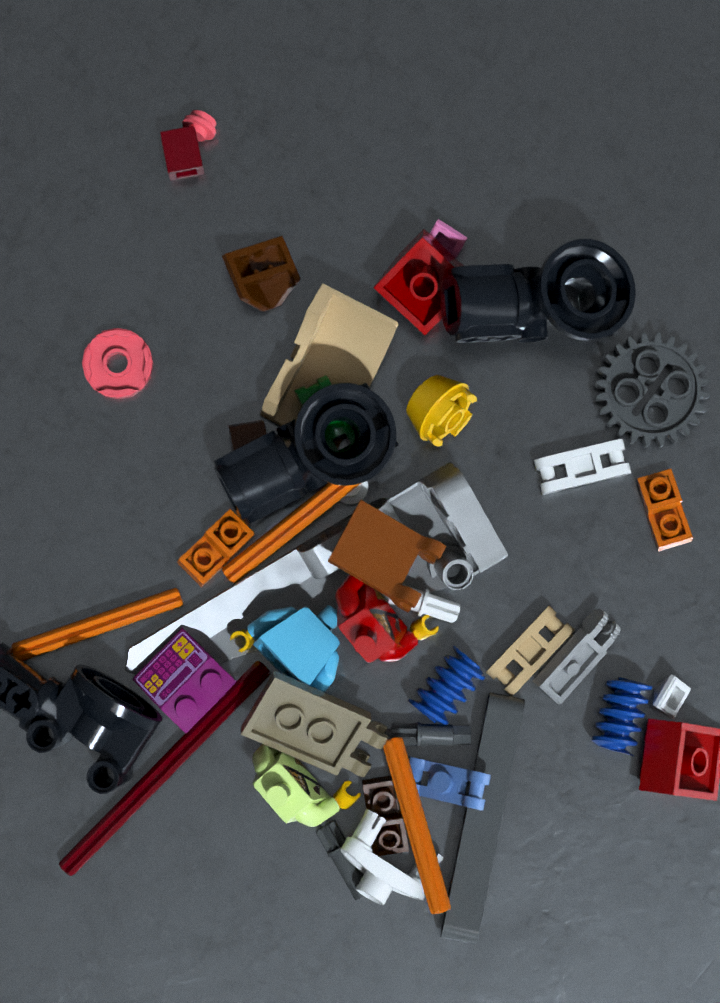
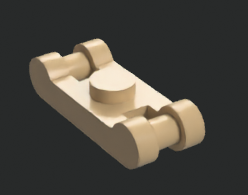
(530, 651)

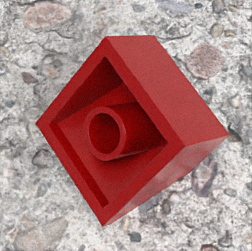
(416, 280)
(681, 759)

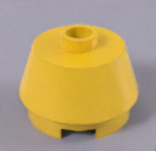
(440, 408)

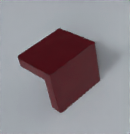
(182, 153)

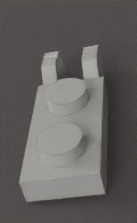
(578, 656)

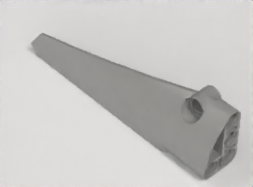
(434, 507)

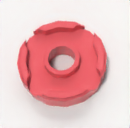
(120, 384)

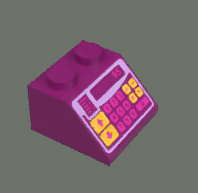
(184, 680)

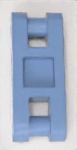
(449, 783)

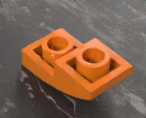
(664, 509)
(215, 548)

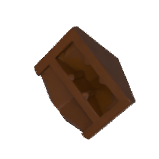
(263, 273)

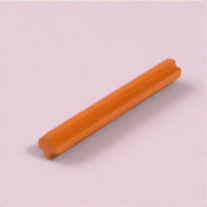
(285, 530)
(97, 624)
(416, 825)

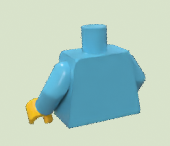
(297, 643)

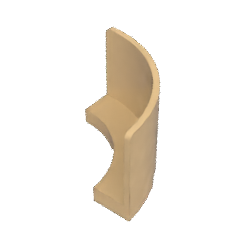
(336, 341)

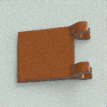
(382, 552)

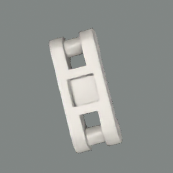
(582, 466)

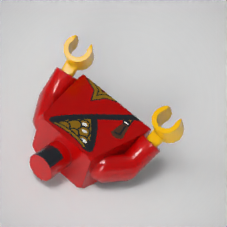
(374, 625)

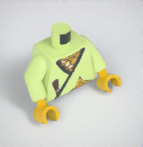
(294, 791)

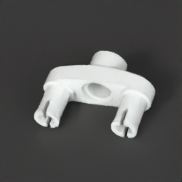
(379, 876)

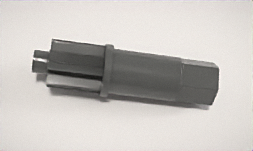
(430, 734)
(332, 840)

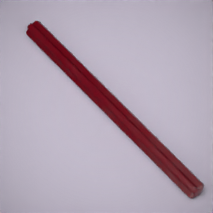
(163, 769)

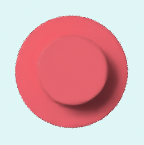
(203, 123)

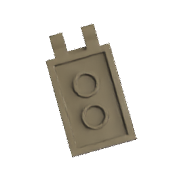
(313, 726)

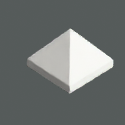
(670, 695)

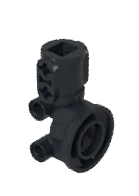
(516, 303)
(282, 465)
(87, 707)

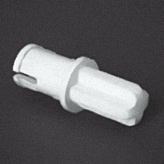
(435, 606)

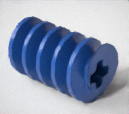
(447, 687)
(621, 715)

